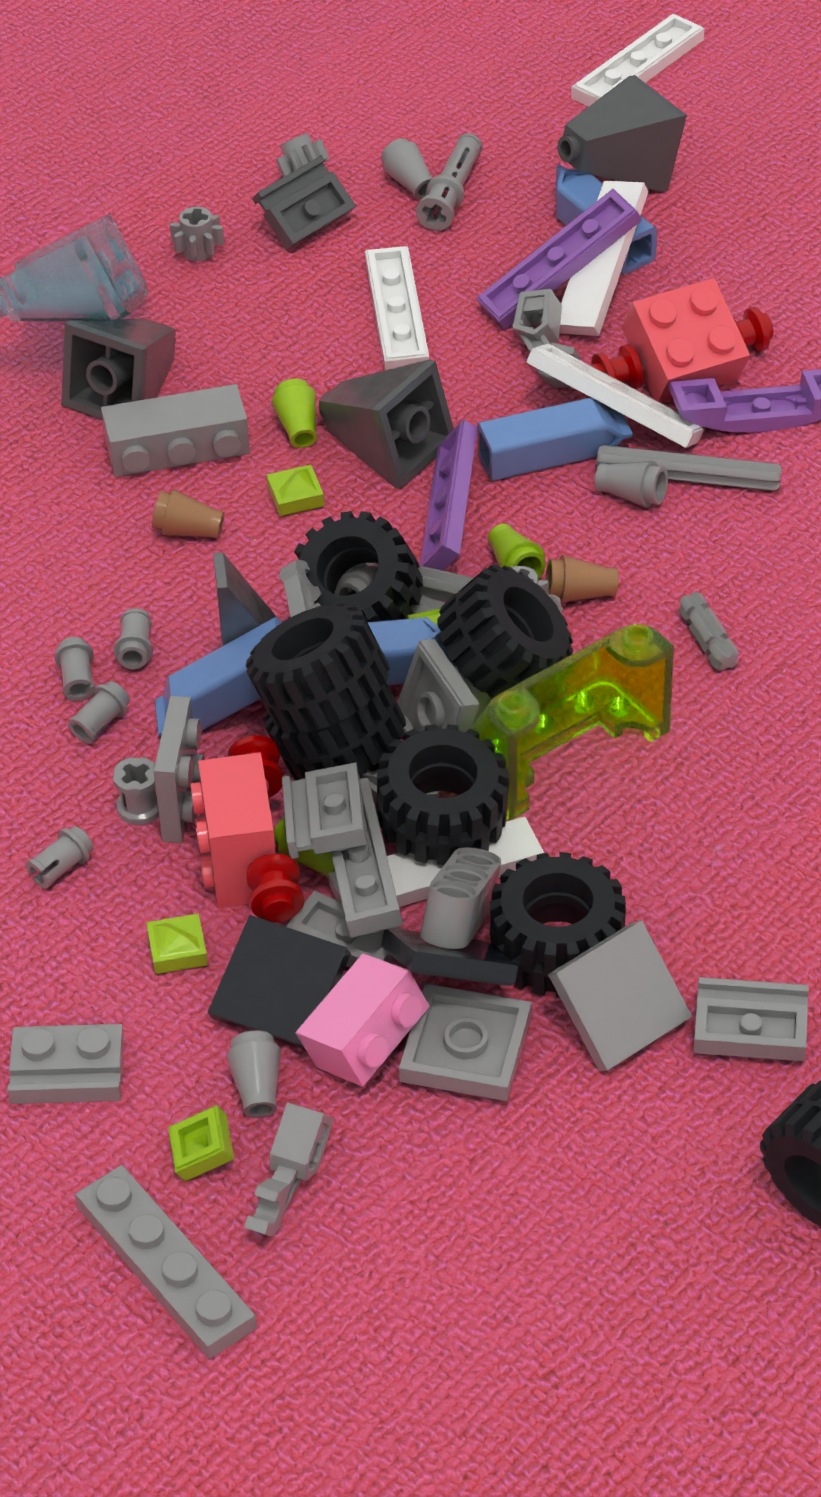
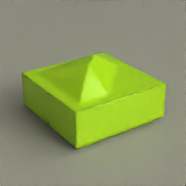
(295, 490)
(177, 943)
(201, 1143)

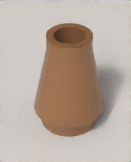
(184, 516)
(580, 580)

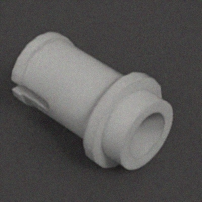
(133, 646)
(74, 660)
(107, 703)
(70, 848)

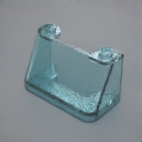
(75, 278)

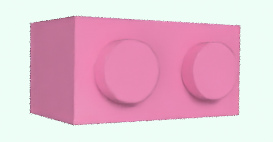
(362, 1019)

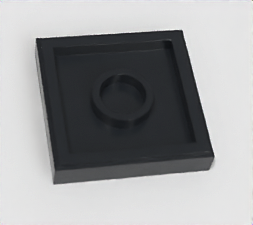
(474, 962)
(276, 979)

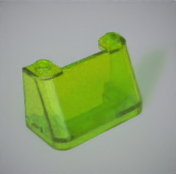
(610, 683)

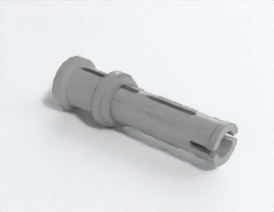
(464, 154)

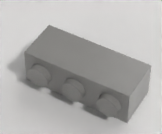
(175, 430)

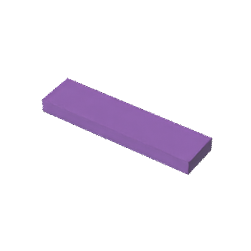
(561, 255)
(449, 497)

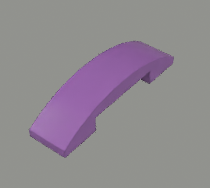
(749, 409)

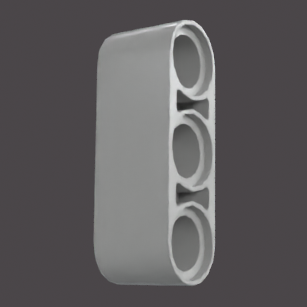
(460, 898)

